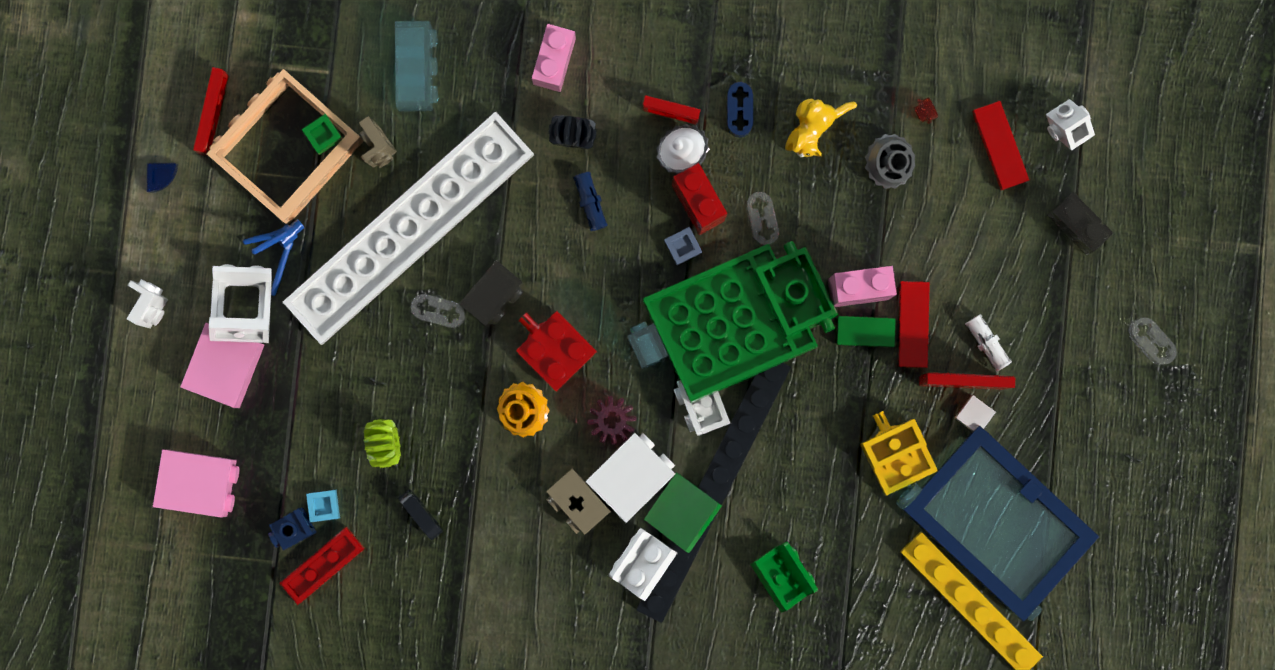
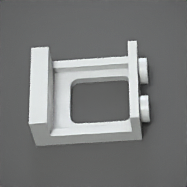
(240, 328)

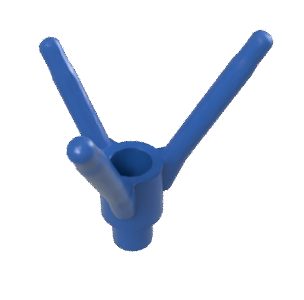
(285, 237)

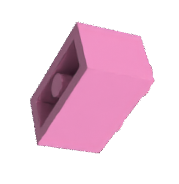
(553, 57)

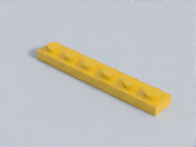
(970, 603)

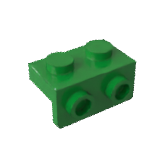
(784, 576)

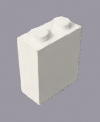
(631, 476)

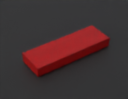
(211, 111)
(1000, 145)
(913, 324)
(322, 565)

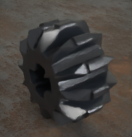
(572, 132)

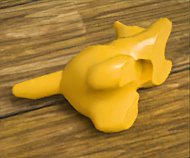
(814, 120)

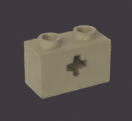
(574, 485)

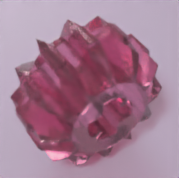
(604, 413)

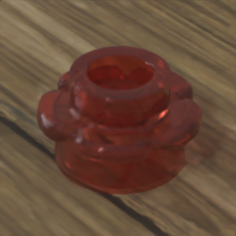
(926, 110)

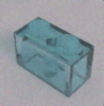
(646, 345)

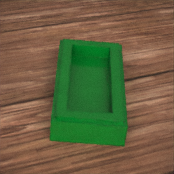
(865, 331)

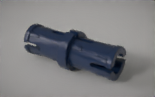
(590, 201)

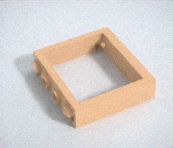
(319, 177)

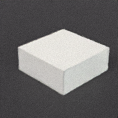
(974, 413)

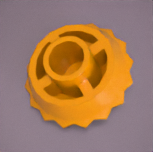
(523, 409)

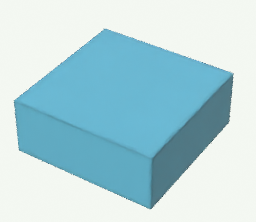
(323, 506)

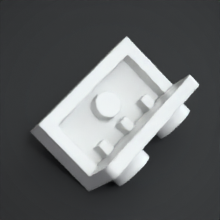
(149, 306)
(705, 413)

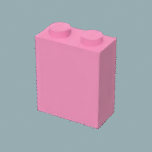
(862, 286)
(222, 369)
(195, 483)

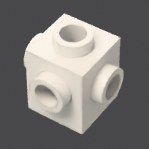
(1070, 124)

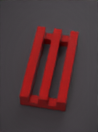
(671, 110)

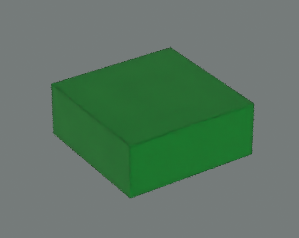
(322, 134)

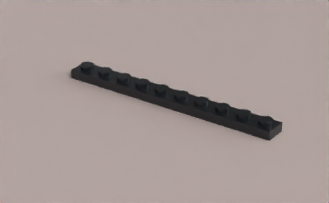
(719, 479)

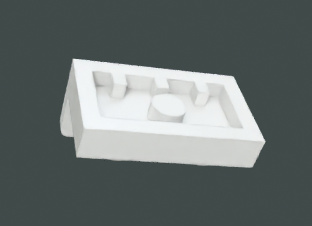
(642, 564)

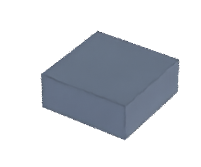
(683, 246)

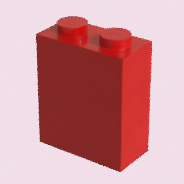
(699, 199)

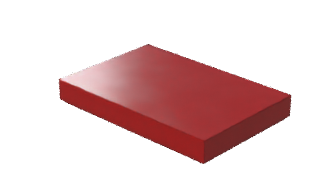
(967, 381)

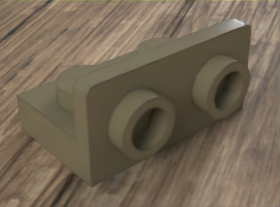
(381, 149)

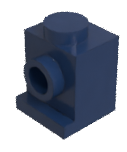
(301, 529)

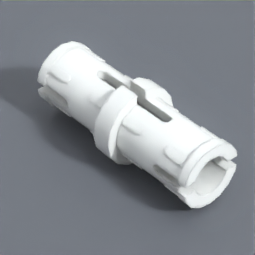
(988, 342)

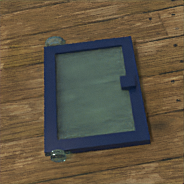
(999, 523)

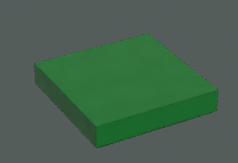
(683, 512)

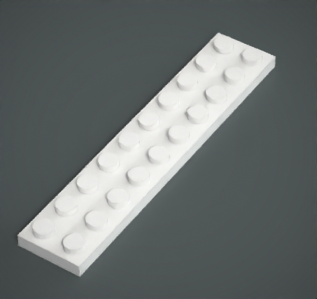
(408, 228)

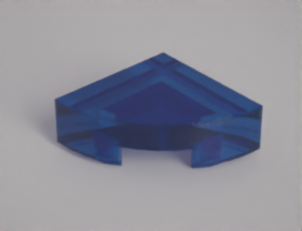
(160, 175)

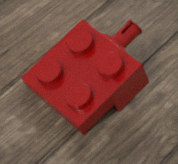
(554, 349)

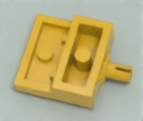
(898, 454)

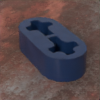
(746, 109)

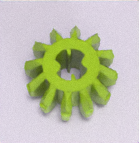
(382, 443)

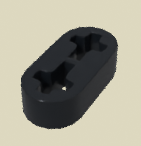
(420, 514)

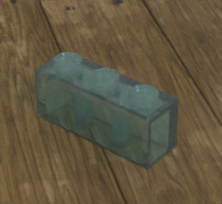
(415, 66)

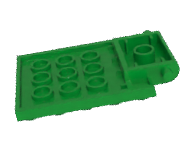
(741, 318)

